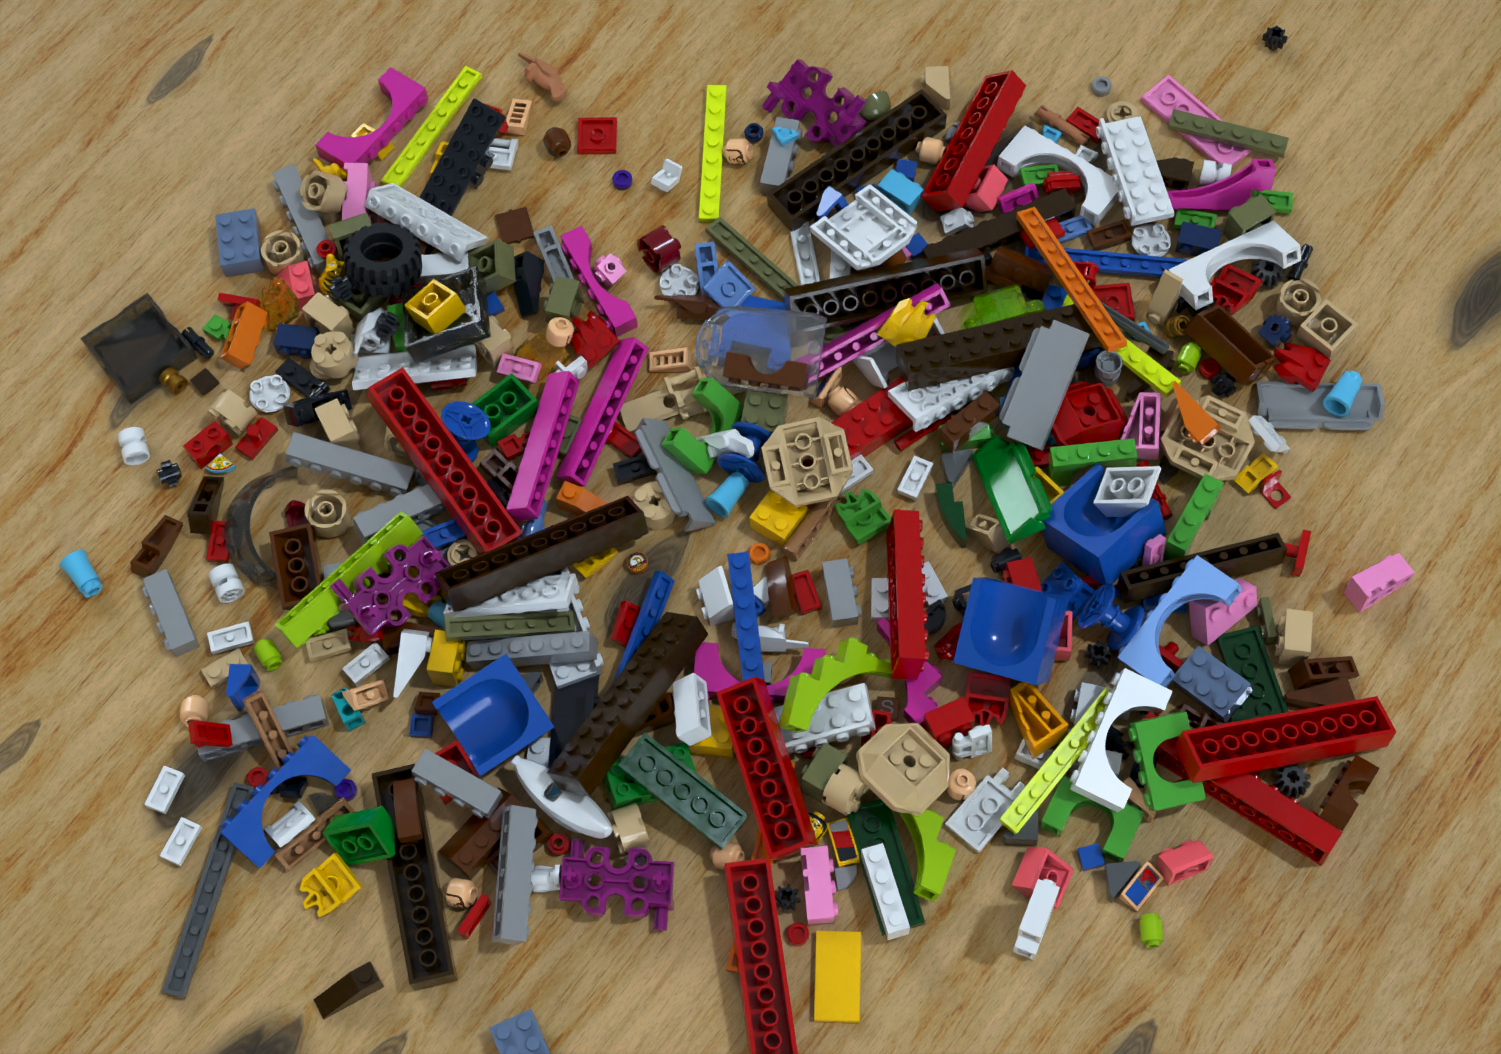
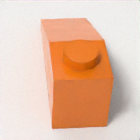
(1195, 418)
(577, 499)

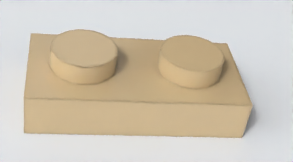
(328, 645)
(218, 671)

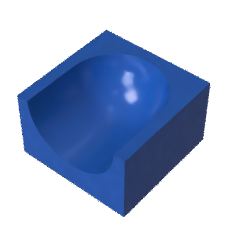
(1096, 542)
(1010, 630)
(493, 714)

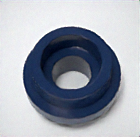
(753, 128)

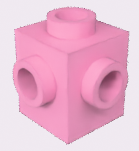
(608, 269)

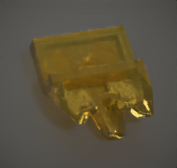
(279, 303)
(541, 351)

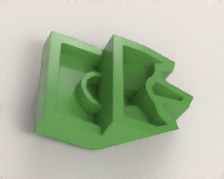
(863, 515)

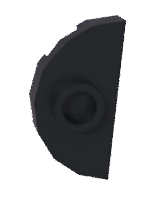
(935, 617)

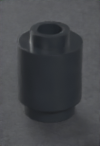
(1000, 560)

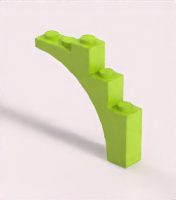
(808, 690)
(933, 856)

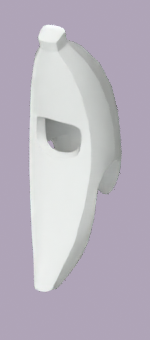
(568, 809)

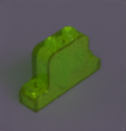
(1002, 305)

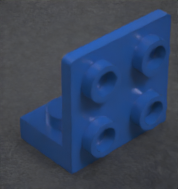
(1066, 583)

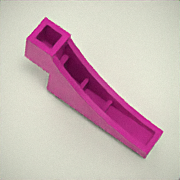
(1227, 192)
(918, 689)

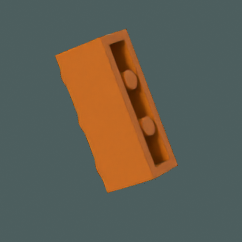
(244, 335)

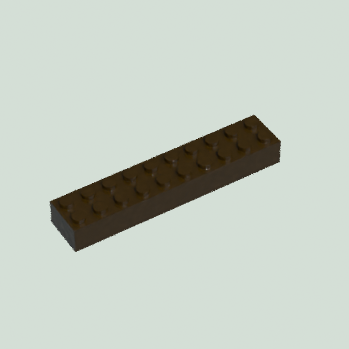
(857, 159)
(878, 290)
(980, 348)
(541, 553)
(627, 704)
(417, 893)

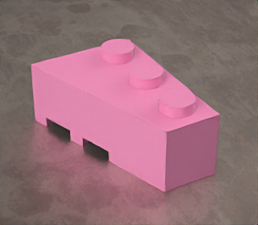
(358, 186)
(1145, 425)
(1378, 581)
(1211, 618)
(818, 885)

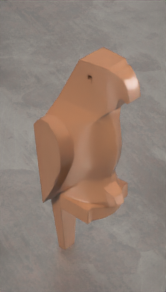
(545, 76)

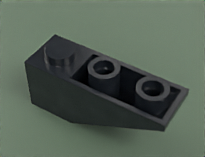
(528, 279)
(303, 410)

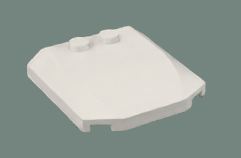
(866, 229)

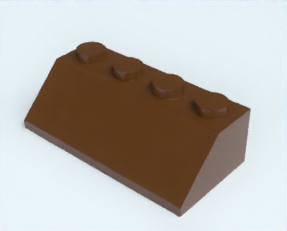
(296, 563)
(477, 839)

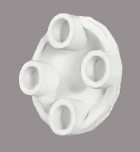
(1151, 240)
(679, 281)
(269, 393)

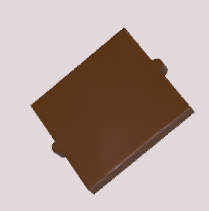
(514, 225)

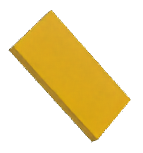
(837, 976)

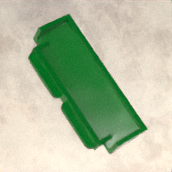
(1011, 487)

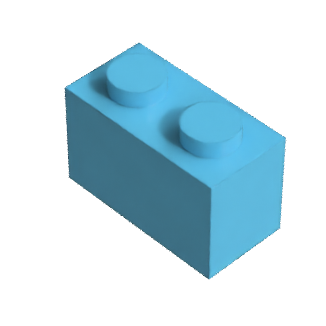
(901, 191)

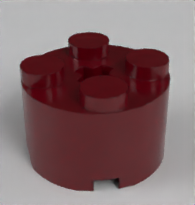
(659, 249)

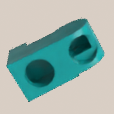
(351, 718)

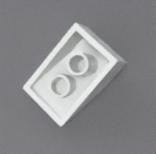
(1126, 490)
(412, 650)

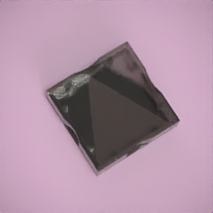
(467, 329)
(138, 348)

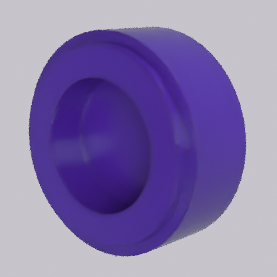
(622, 180)
(346, 789)

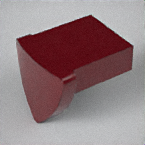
(295, 513)

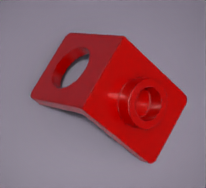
(1271, 484)

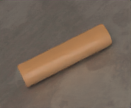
(809, 528)
(267, 727)
(311, 837)

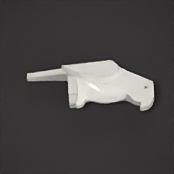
(366, 332)
(728, 442)
(774, 639)
(546, 878)

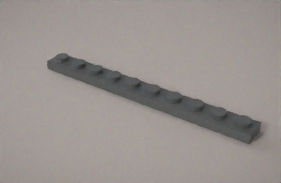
(204, 902)

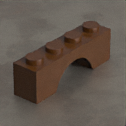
(791, 375)
(1340, 804)

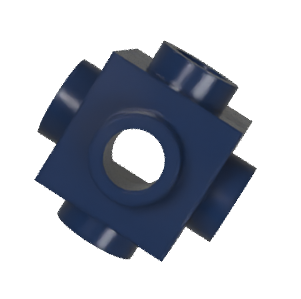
(1277, 337)

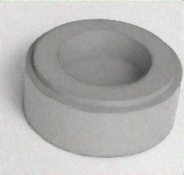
(1101, 86)

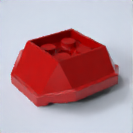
(1089, 415)

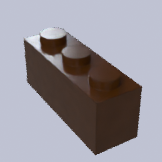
(1021, 269)
(969, 421)

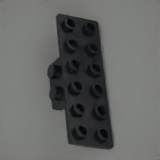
(464, 158)
(570, 711)

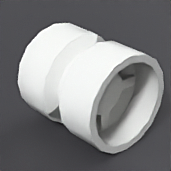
(1213, 173)
(133, 445)
(226, 583)

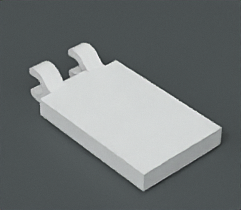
(979, 814)

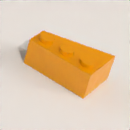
(1036, 719)

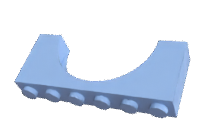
(1196, 583)

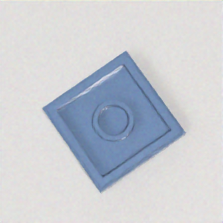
(728, 286)

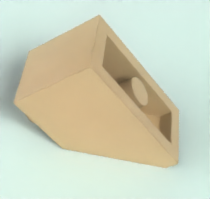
(937, 85)
(988, 532)

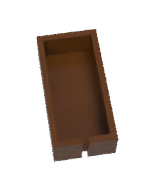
(1230, 345)

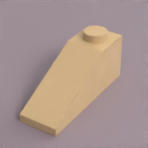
(1164, 298)

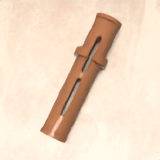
(1055, 121)

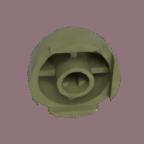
(875, 107)

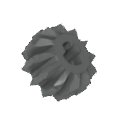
(1268, 272)
(1299, 779)

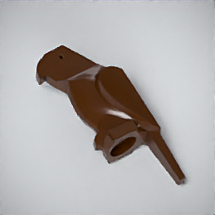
(692, 306)

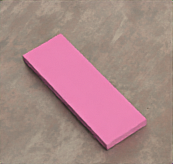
(1171, 95)

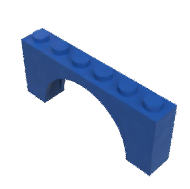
(245, 828)

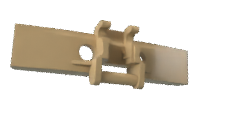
(652, 405)

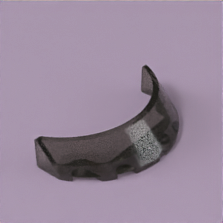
(238, 528)

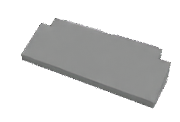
(1043, 383)
(1299, 408)
(673, 476)

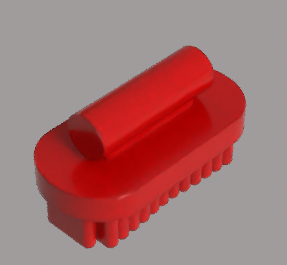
(1062, 180)
(947, 645)

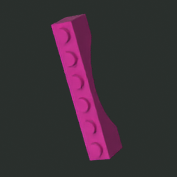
(616, 311)

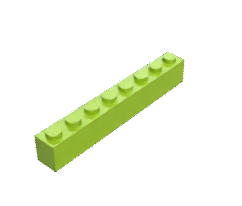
(323, 602)

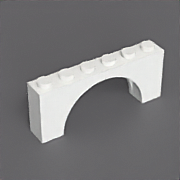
(1033, 149)
(1265, 243)
(1094, 776)

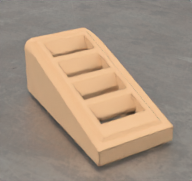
(518, 128)
(679, 366)
(1136, 798)

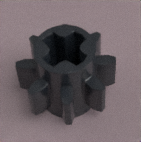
(1274, 38)
(341, 288)
(387, 324)
(1223, 384)
(169, 473)
(1099, 659)
(788, 892)

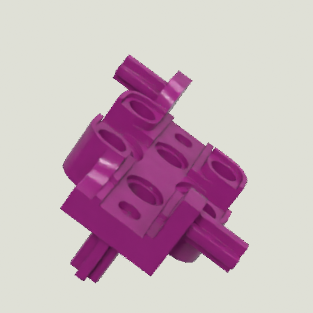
(792, 92)
(363, 602)
(655, 894)

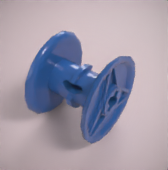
(466, 425)
(739, 463)
(1121, 624)

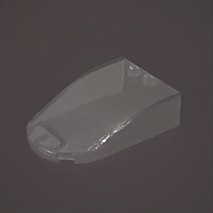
(769, 339)

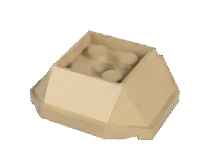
(801, 441)
(1227, 449)
(897, 785)

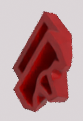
(1234, 288)
(592, 339)
(1301, 365)
(988, 696)

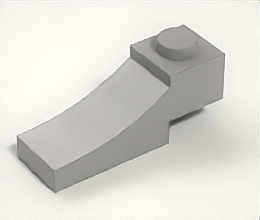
(552, 253)

